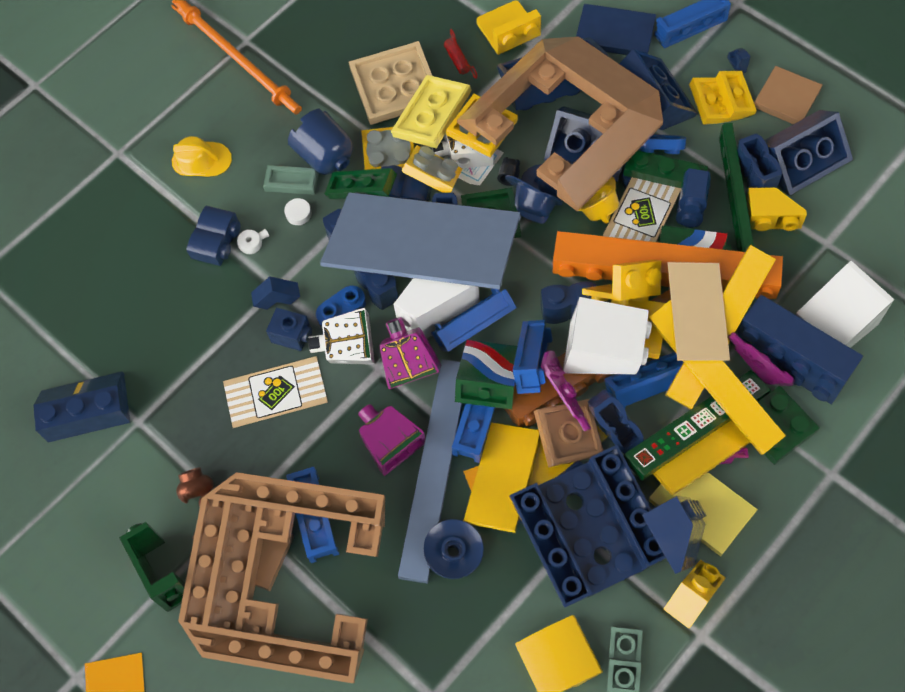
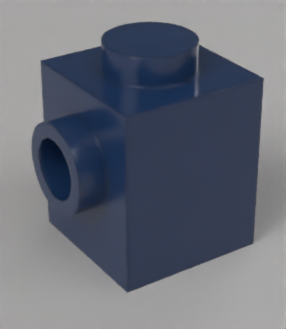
(289, 329)

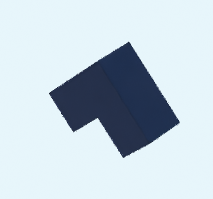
(274, 291)

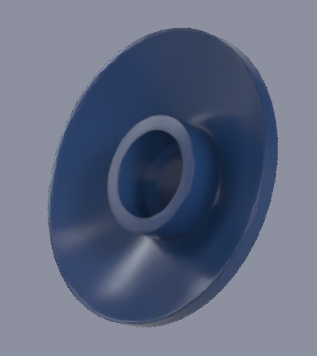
(458, 535)

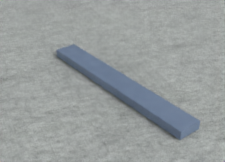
(432, 474)

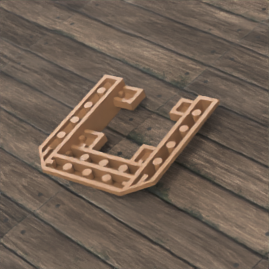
(626, 117)
(224, 567)

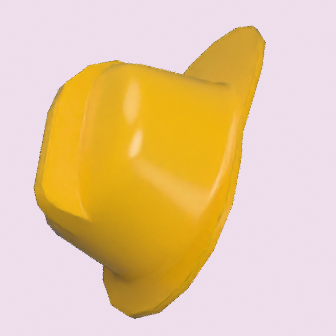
(200, 157)
(602, 203)

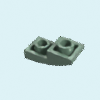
(624, 660)

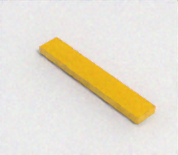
(737, 299)
(725, 389)

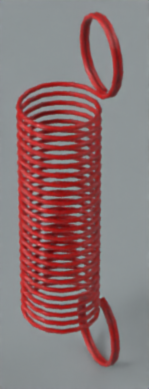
(458, 57)

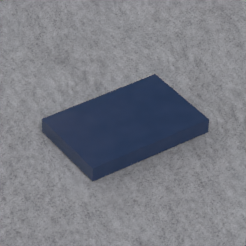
(617, 29)

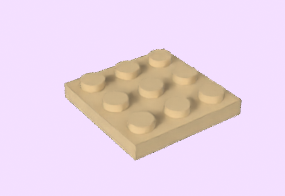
(389, 80)

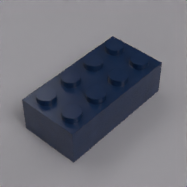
(799, 349)

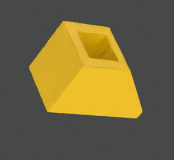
(773, 210)
(694, 593)

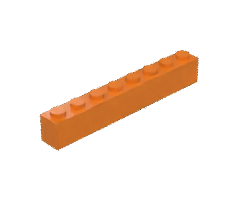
(595, 255)

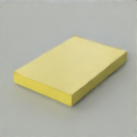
(431, 111)
(725, 510)

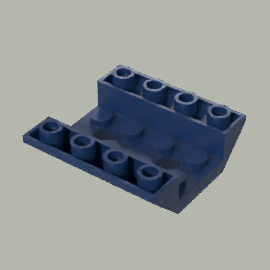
(607, 520)

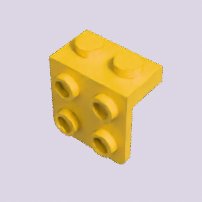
(509, 26)
(630, 281)

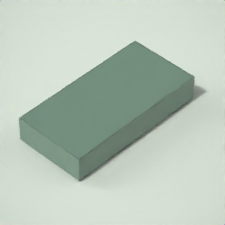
(290, 180)

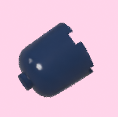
(321, 142)

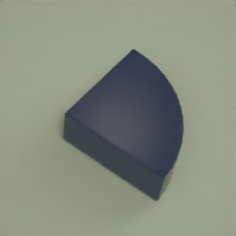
(739, 59)

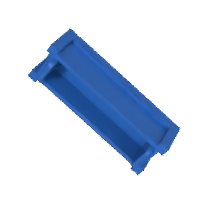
(691, 21)
(473, 320)
(529, 356)
(648, 381)
(472, 431)
(314, 530)

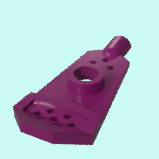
(761, 363)
(555, 372)

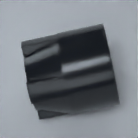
(508, 167)

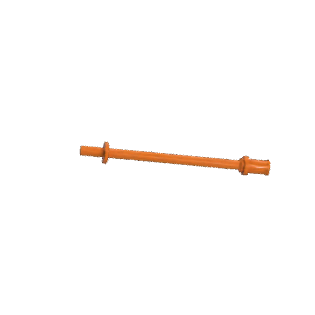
(192, 16)

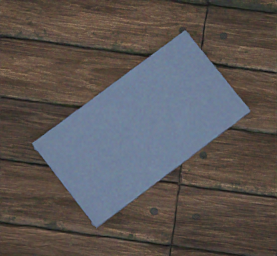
(422, 240)

